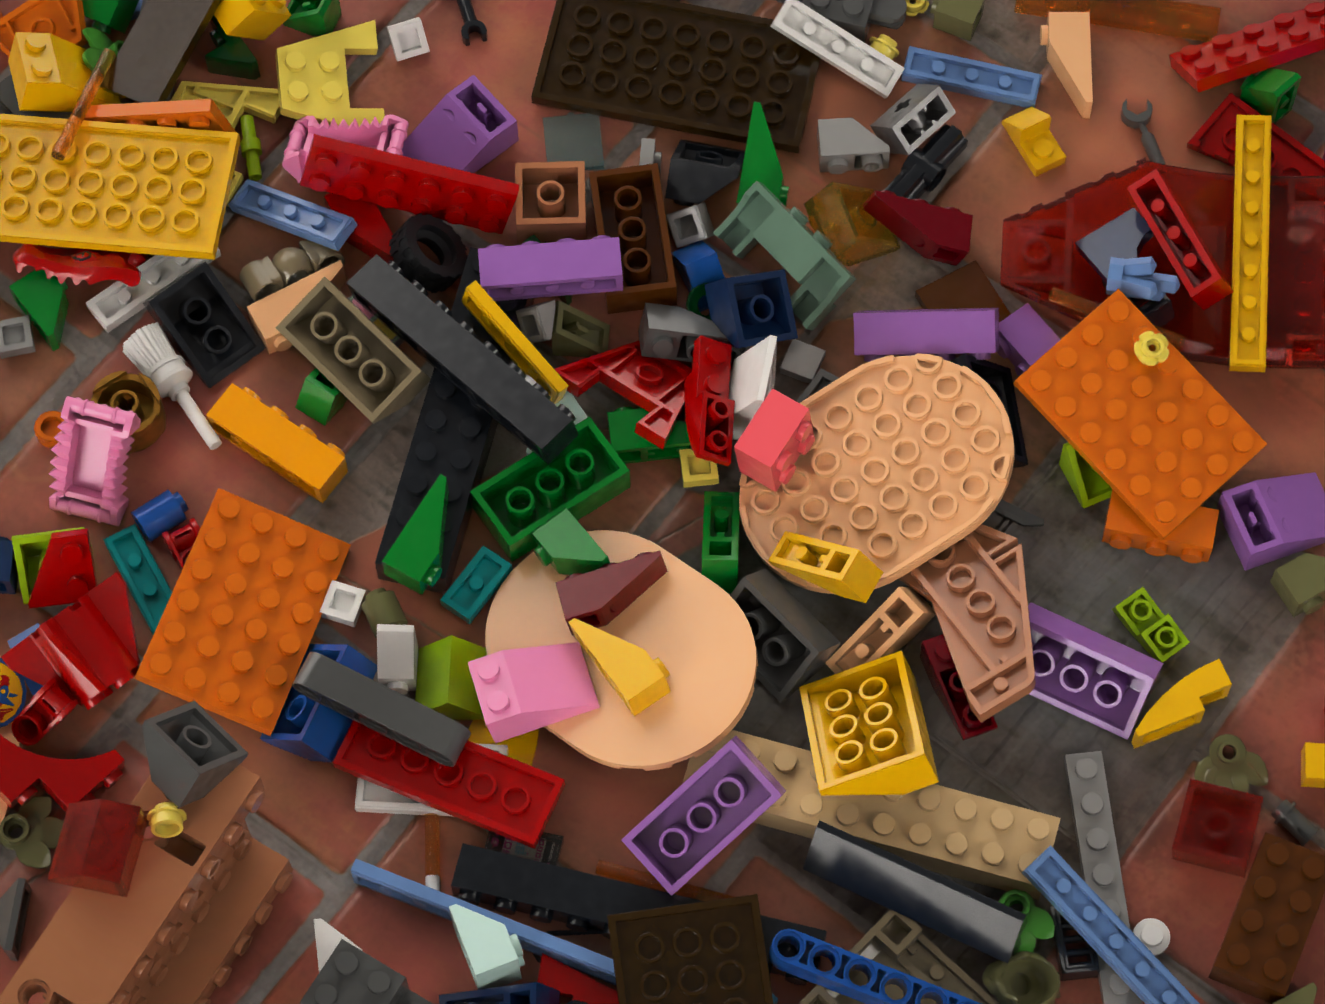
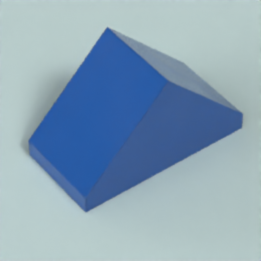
(698, 265)

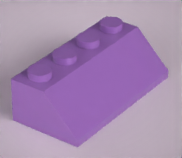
(1089, 672)

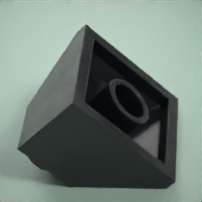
(700, 171)

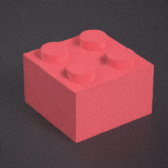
(775, 440)

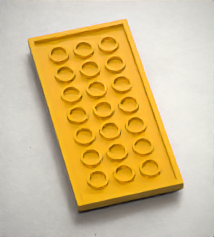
(116, 186)

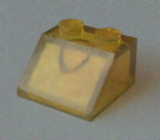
(853, 232)

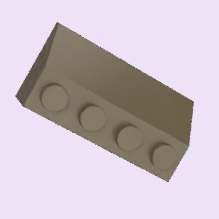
(352, 352)

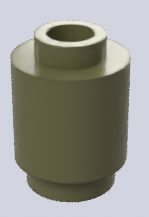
(383, 608)

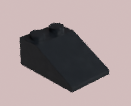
(205, 324)

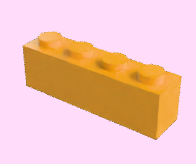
(278, 442)

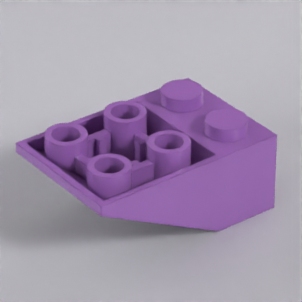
(463, 129)
(1274, 517)

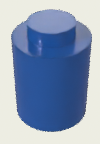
(160, 514)

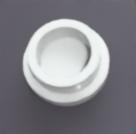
(1153, 935)

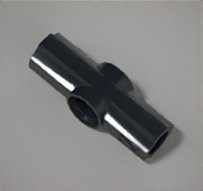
(928, 166)

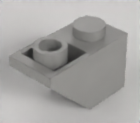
(849, 146)

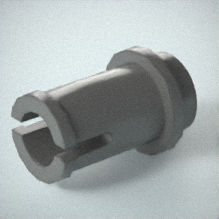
(1294, 822)

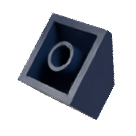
(752, 308)

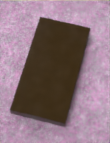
(158, 49)

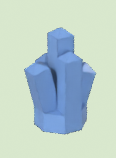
(1137, 279)

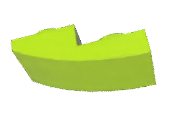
(1149, 626)

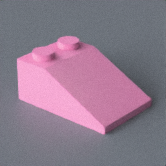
(532, 688)

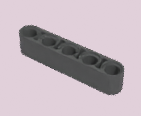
(381, 709)

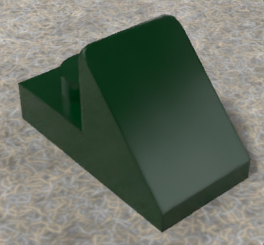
(231, 55)

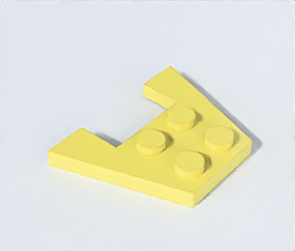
(315, 75)
(233, 102)

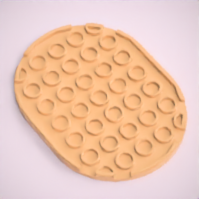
(897, 466)
(678, 619)

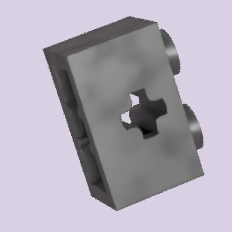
(913, 118)

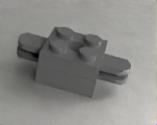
(858, 15)

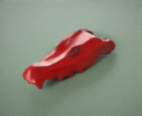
(81, 264)

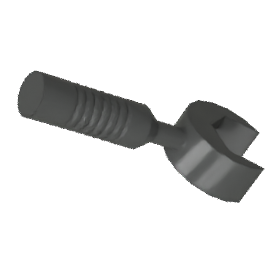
(1140, 121)

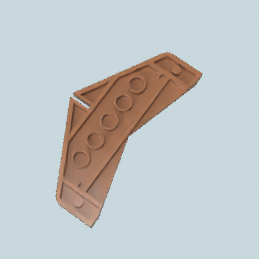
(983, 616)

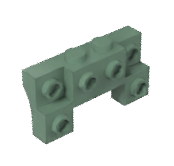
(796, 248)

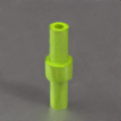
(251, 147)

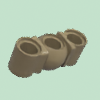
(286, 268)

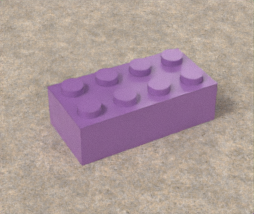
(703, 815)

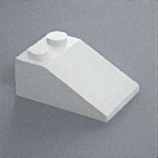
(751, 381)

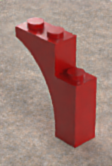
(62, 779)

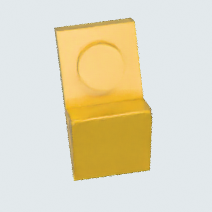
(1034, 140)

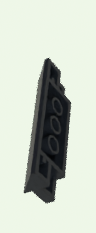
(915, 892)

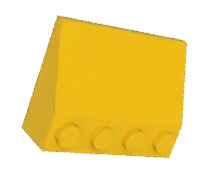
(869, 730)

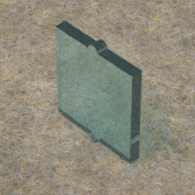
(574, 139)

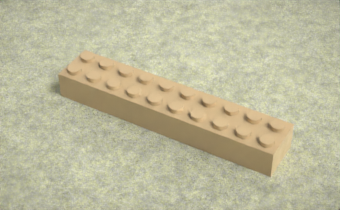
(929, 826)

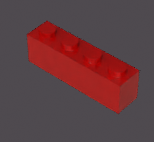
(1180, 240)

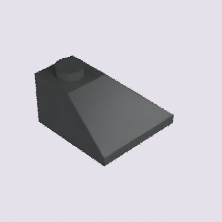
(189, 753)

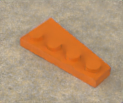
(188, 114)

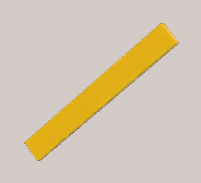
(1250, 243)

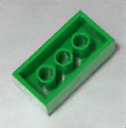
(534, 492)

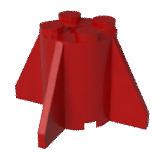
(83, 645)

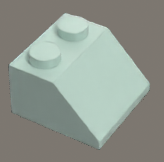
(488, 948)

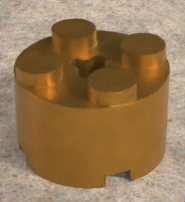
(138, 395)

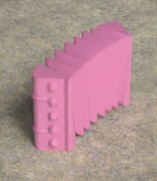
(383, 136)
(91, 460)

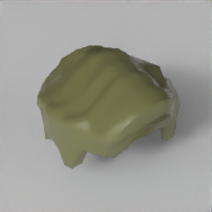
(1024, 980)

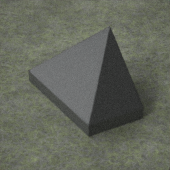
(13, 917)

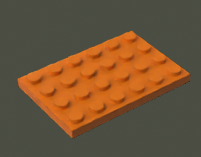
(1145, 429)
(243, 612)

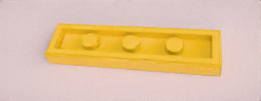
(513, 341)

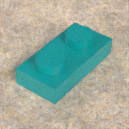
(476, 584)

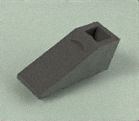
(671, 333)

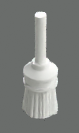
(157, 360)

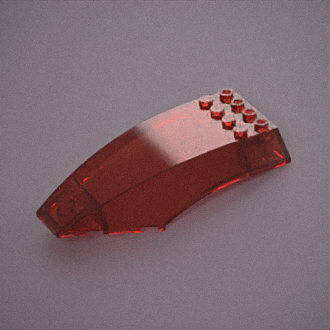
(1043, 255)

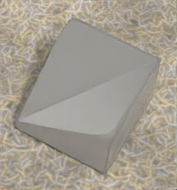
(690, 224)
(537, 321)

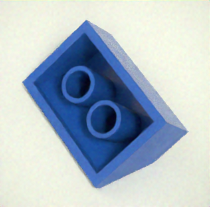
(310, 727)

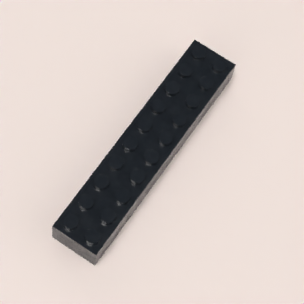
(449, 440)

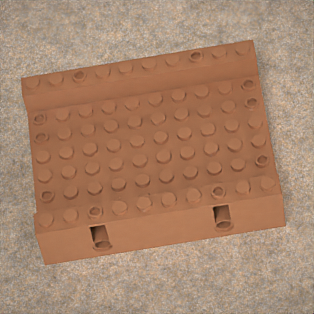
(182, 918)

